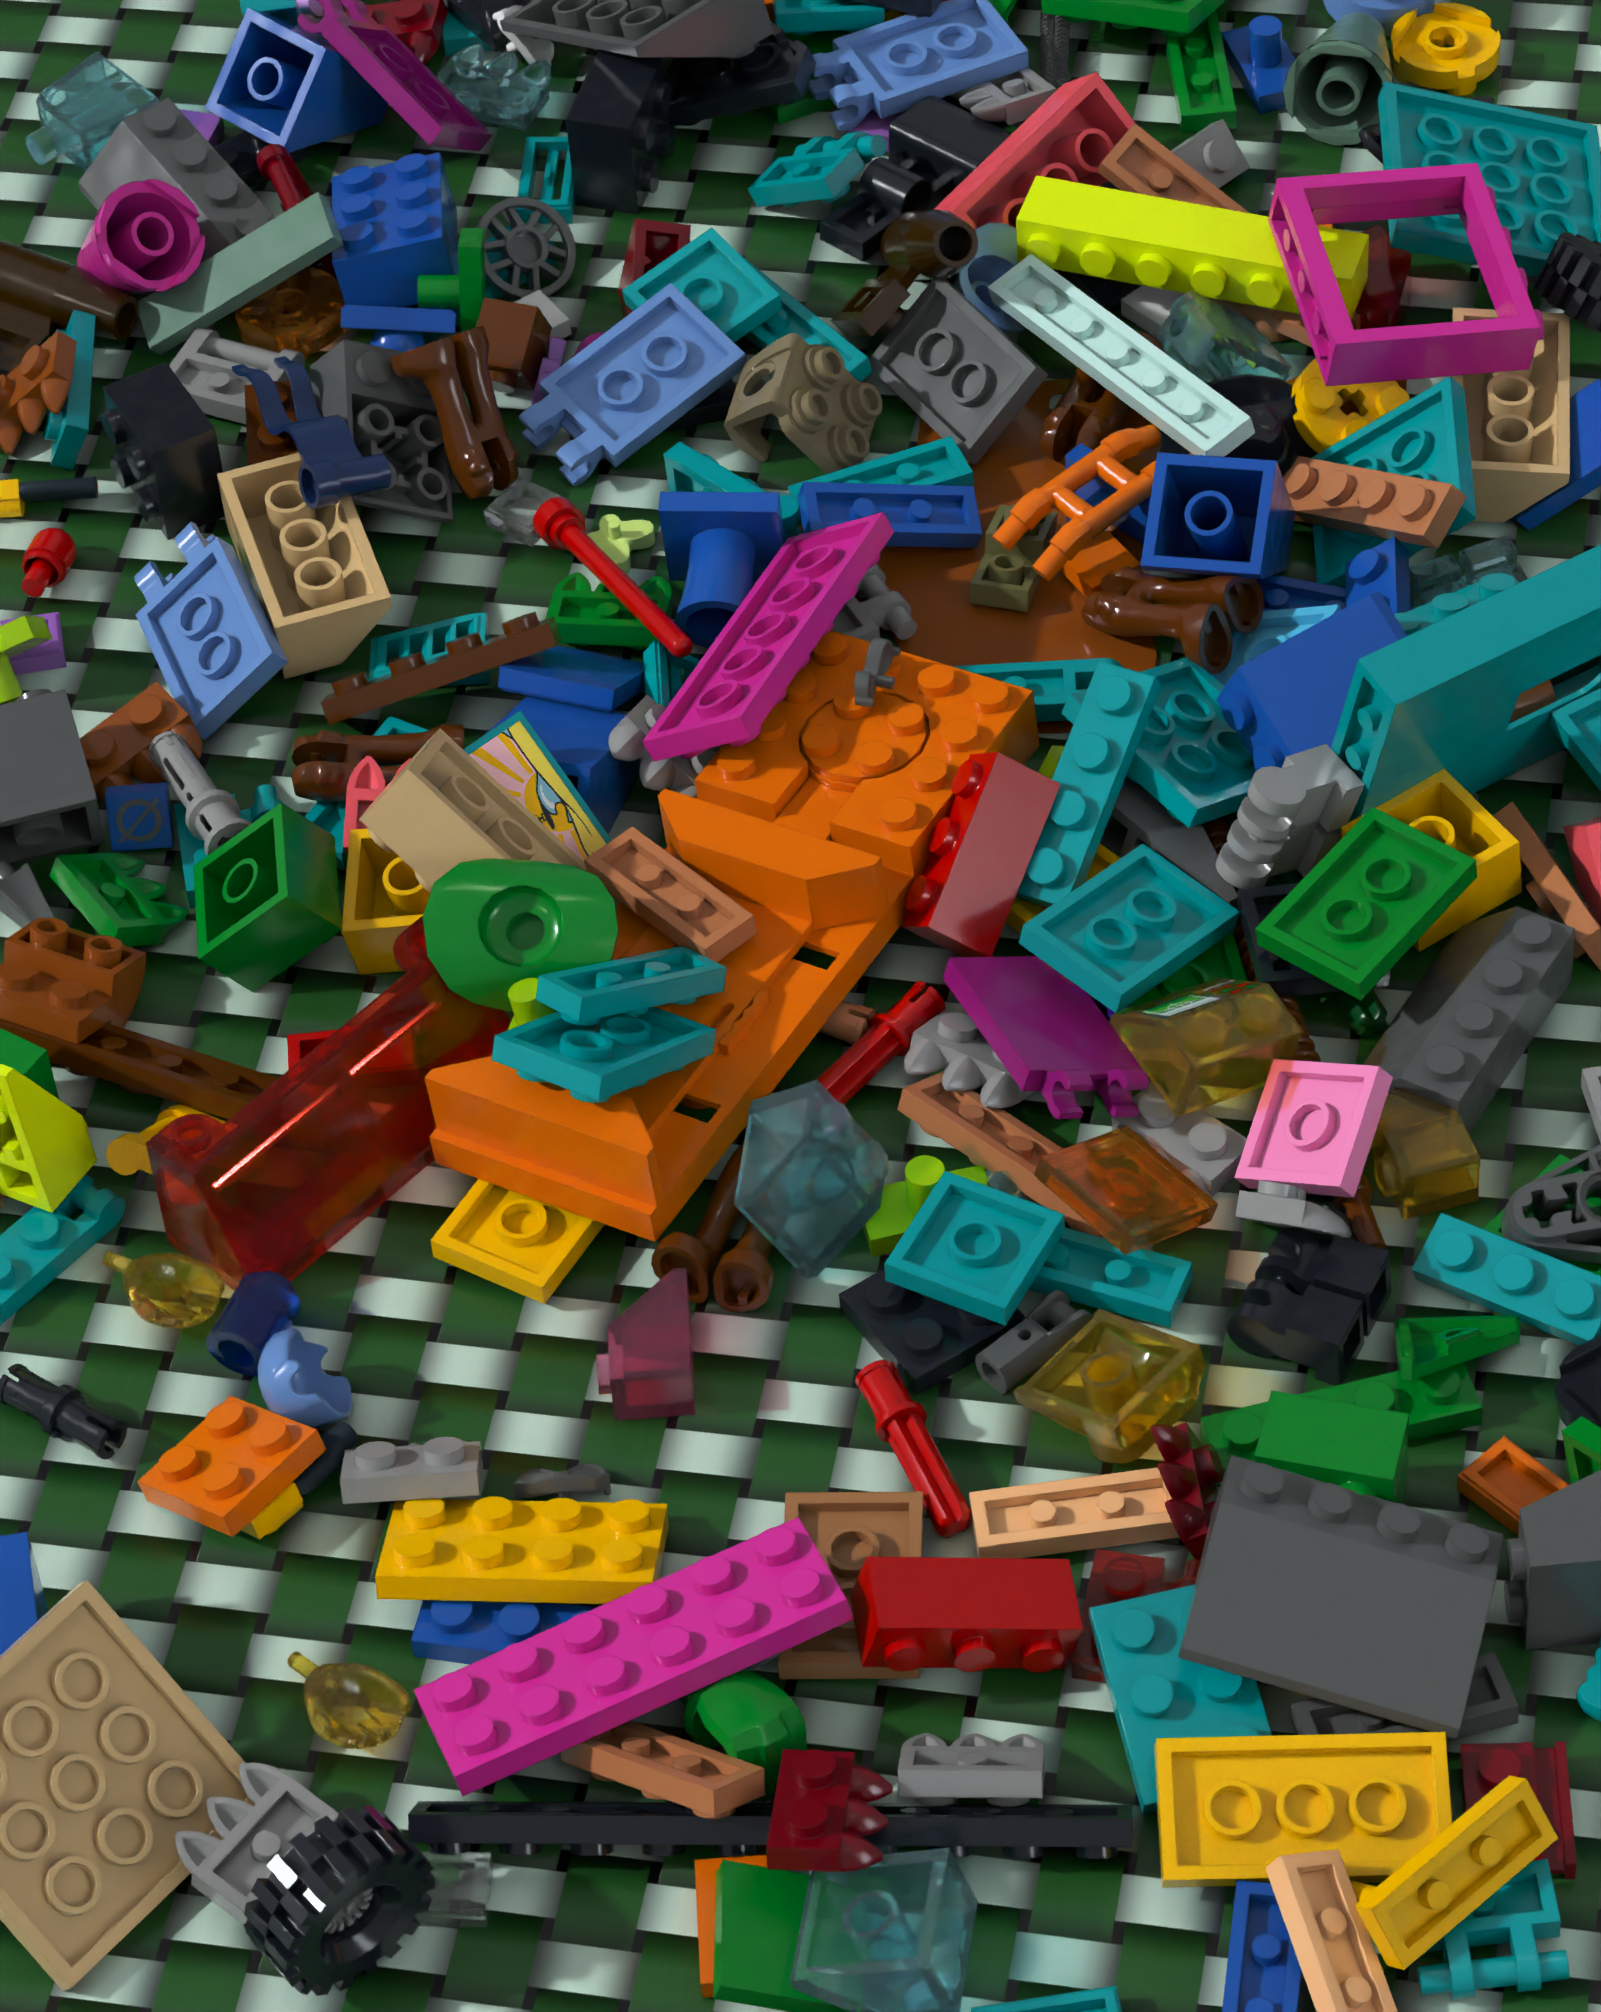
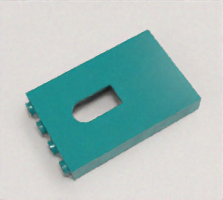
(1453, 686)

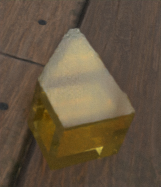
(1423, 1156)

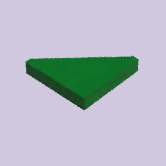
(1443, 1342)

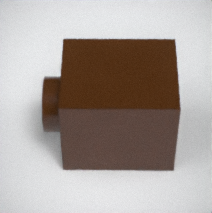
(517, 343)

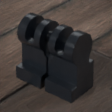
(1313, 1302)

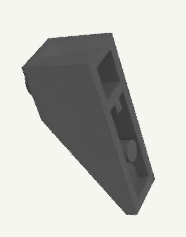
(1144, 820)

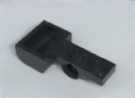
(928, 158)

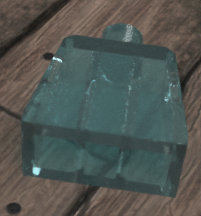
(84, 111)
(1206, 335)

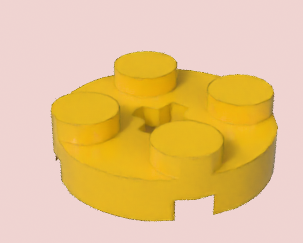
(1420, 54)
(1319, 411)

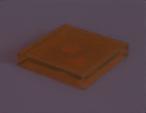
(1125, 1189)

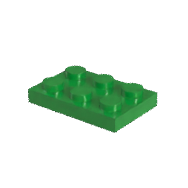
(1366, 903)

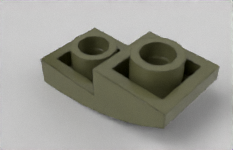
(1007, 577)

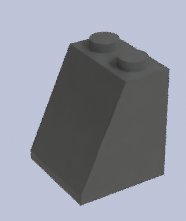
(44, 781)
(1557, 1568)

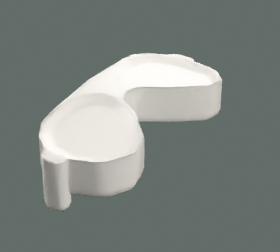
(531, 49)

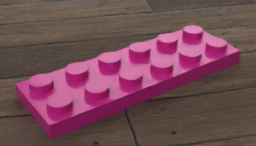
(768, 639)
(632, 1655)

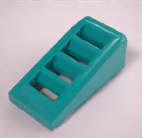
(429, 640)

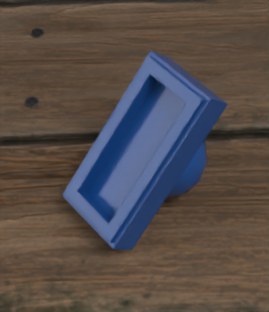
(398, 326)

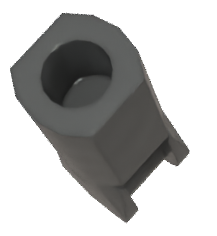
(1029, 1342)

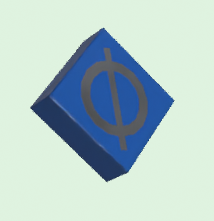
(139, 816)

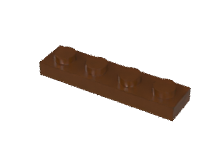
(464, 658)

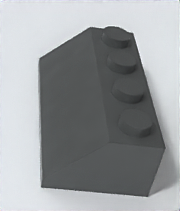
(169, 148)
(1477, 1010)

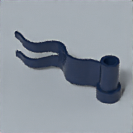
(328, 452)

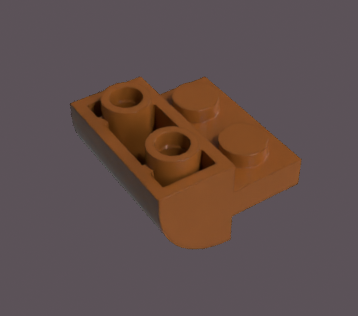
(68, 980)

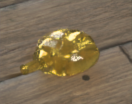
(169, 1288)
(351, 1702)

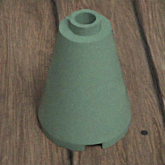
(1339, 79)

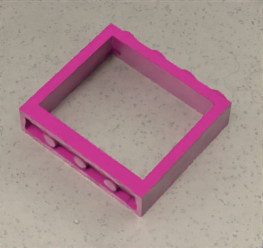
(1411, 350)

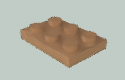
(845, 1532)

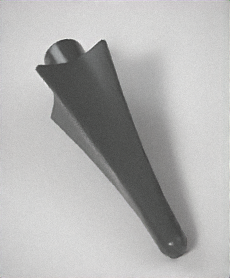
(21, 895)

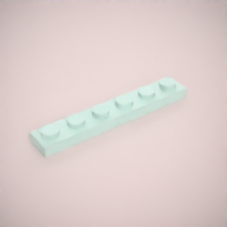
(1121, 359)

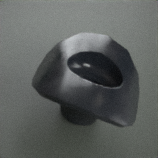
(1271, 412)

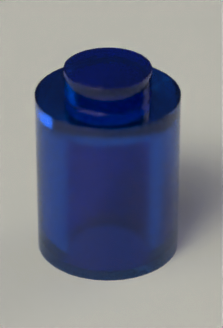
(256, 1311)

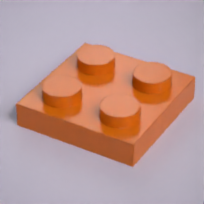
(231, 1465)

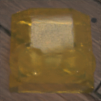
(1116, 1385)

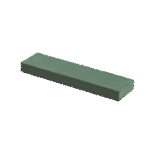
(240, 273)

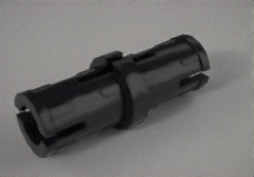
(62, 1411)

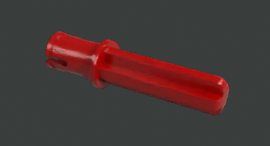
(887, 1037)
(903, 1426)

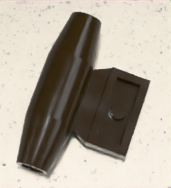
(915, 248)
(41, 295)

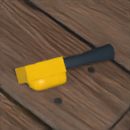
(15, 494)
(289, 1501)

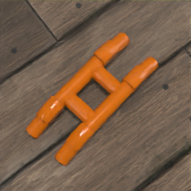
(1085, 519)

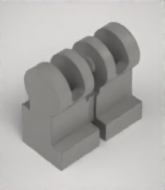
(1289, 818)

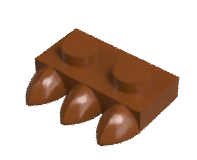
(33, 386)
(121, 742)

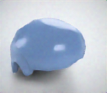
(296, 1383)

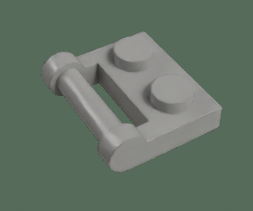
(207, 372)

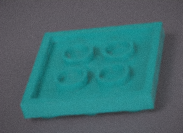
(1417, 440)
(1187, 748)

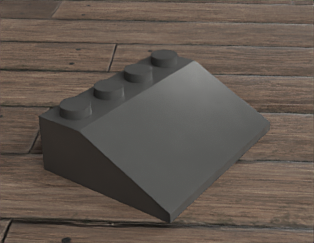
(648, 26)
(1342, 1596)

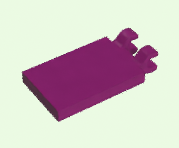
(398, 75)
(1047, 1032)

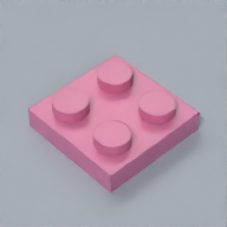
(1314, 1126)

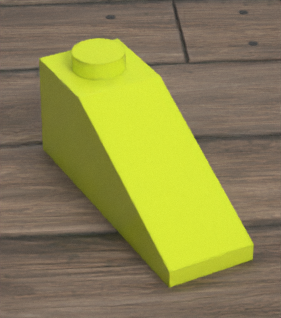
(41, 1143)

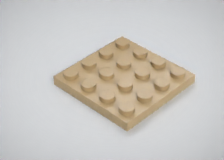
(96, 1783)

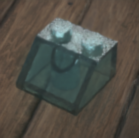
(808, 1175)
(887, 1935)

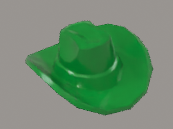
(515, 921)

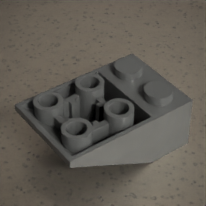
(391, 419)

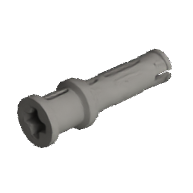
(210, 812)

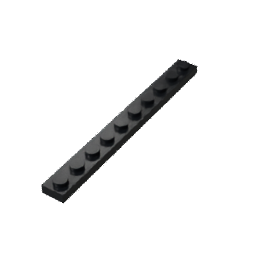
(668, 1827)

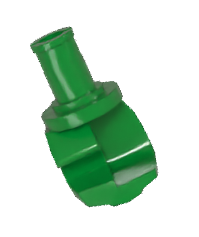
(749, 1720)

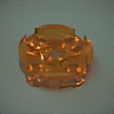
(315, 320)

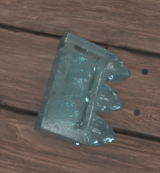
(495, 90)

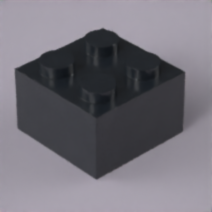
(619, 132)
(163, 449)

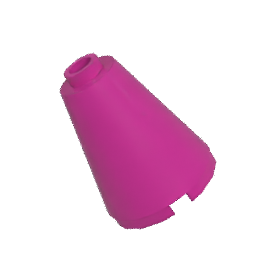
(144, 238)

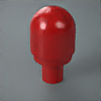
(47, 560)

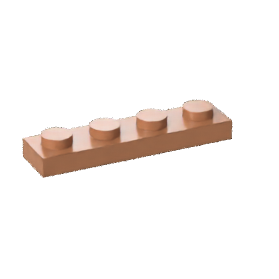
(1372, 501)
(988, 1139)

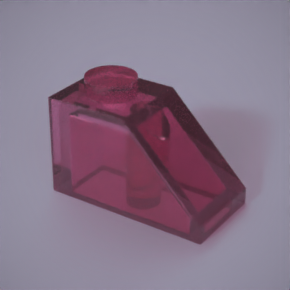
(651, 1354)

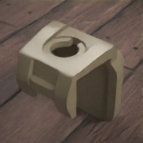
(811, 396)

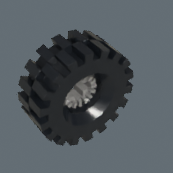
(339, 1900)

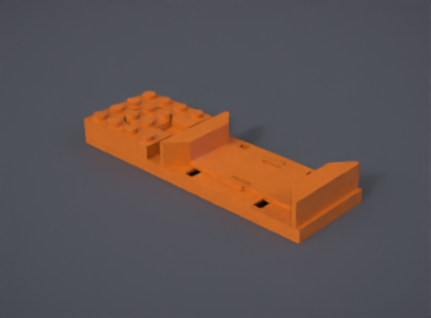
(820, 842)

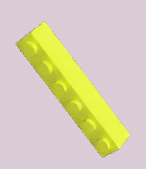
(1173, 245)

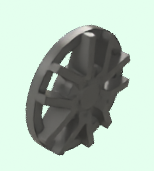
(527, 248)

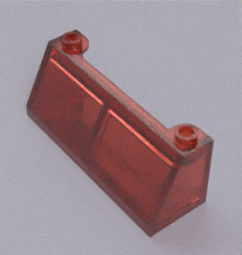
(323, 1137)

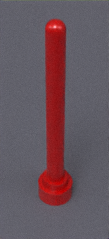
(563, 527)

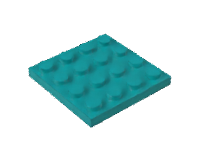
(1536, 163)

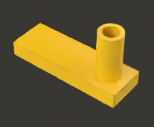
(1454, 1872)

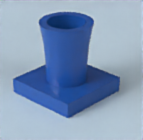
(719, 550)

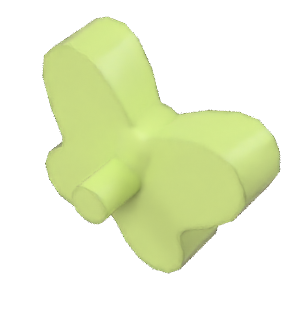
(621, 537)

